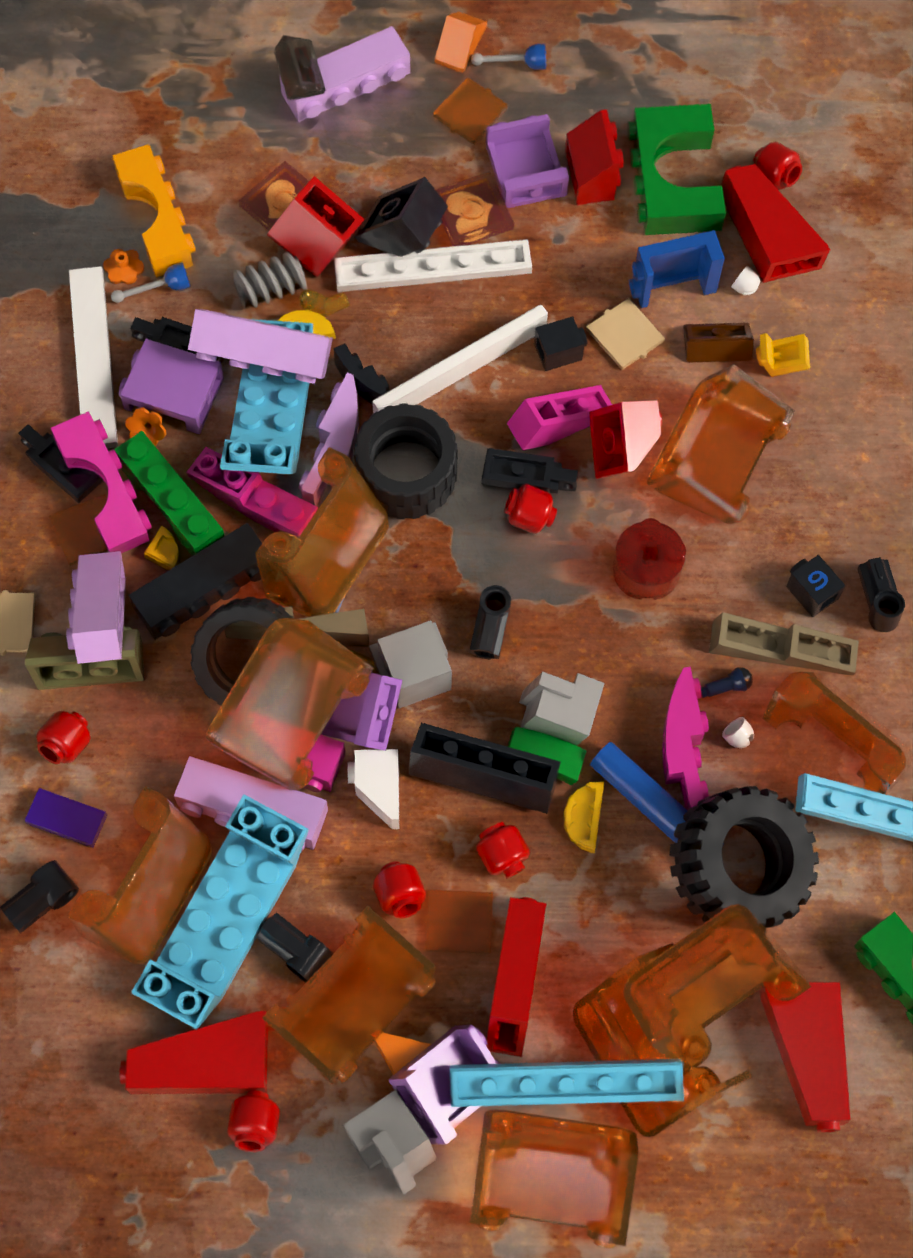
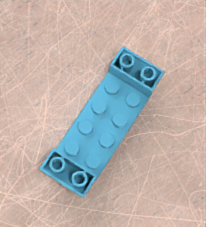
(267, 419)
(224, 914)

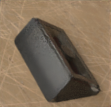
(298, 68)

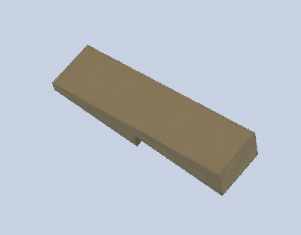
(345, 627)
(785, 646)

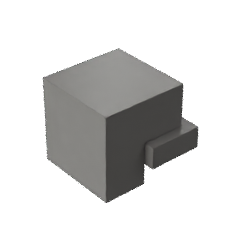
(417, 659)
(561, 706)
(391, 1136)

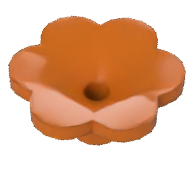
(123, 266)
(147, 422)

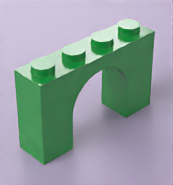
(664, 205)

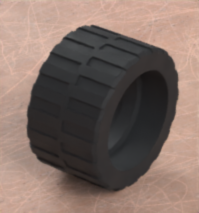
(413, 425)
(204, 661)

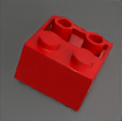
(594, 159)
(315, 226)

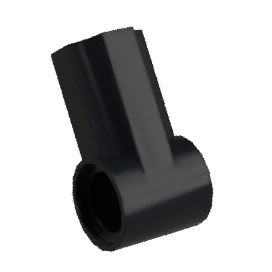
(881, 593)
(490, 624)
(48, 890)
(301, 953)

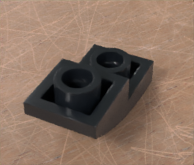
(367, 382)

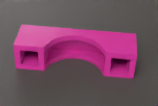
(83, 447)

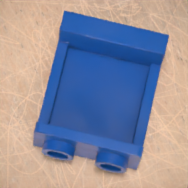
(677, 262)

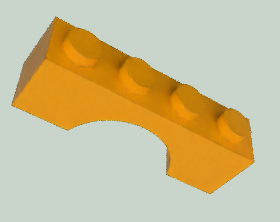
(142, 181)

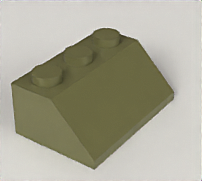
(56, 666)

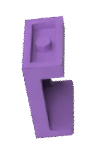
(525, 161)
(172, 384)
(368, 717)
(426, 1081)

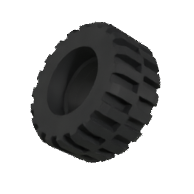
(783, 842)

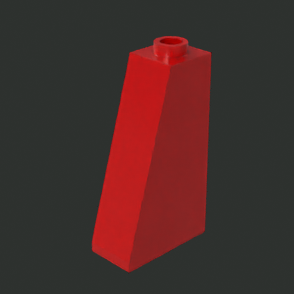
(770, 227)
(516, 976)
(813, 1052)
(208, 1060)

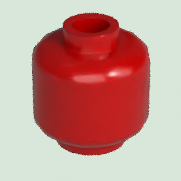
(779, 164)
(530, 508)
(63, 737)
(502, 850)
(399, 889)
(253, 1121)

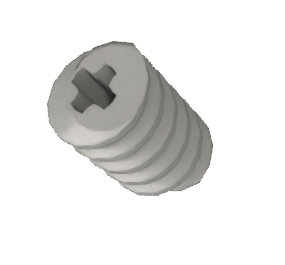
(269, 279)

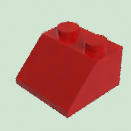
(623, 435)

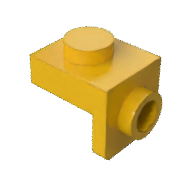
(783, 354)

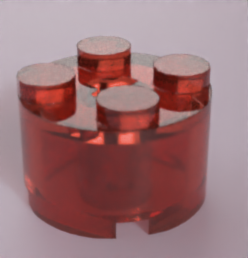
(663, 556)

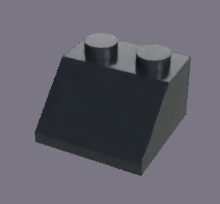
(403, 219)

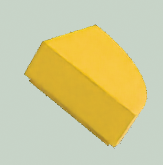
(163, 549)

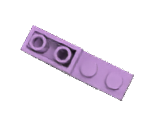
(336, 430)

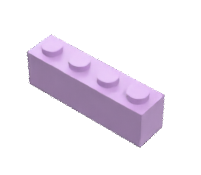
(355, 71)
(259, 344)
(97, 608)
(217, 791)

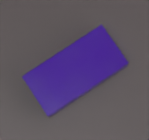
(66, 817)

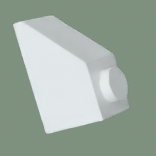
(377, 782)

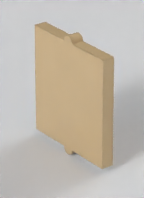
(625, 334)
(16, 621)

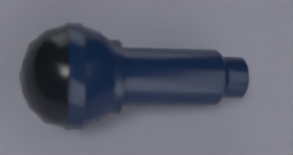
(738, 680)

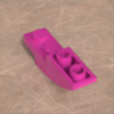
(252, 495)
(683, 730)

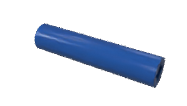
(639, 789)

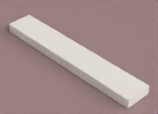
(433, 265)
(93, 349)
(464, 361)

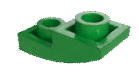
(552, 748)

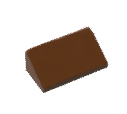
(718, 342)

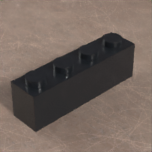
(198, 583)
(484, 768)

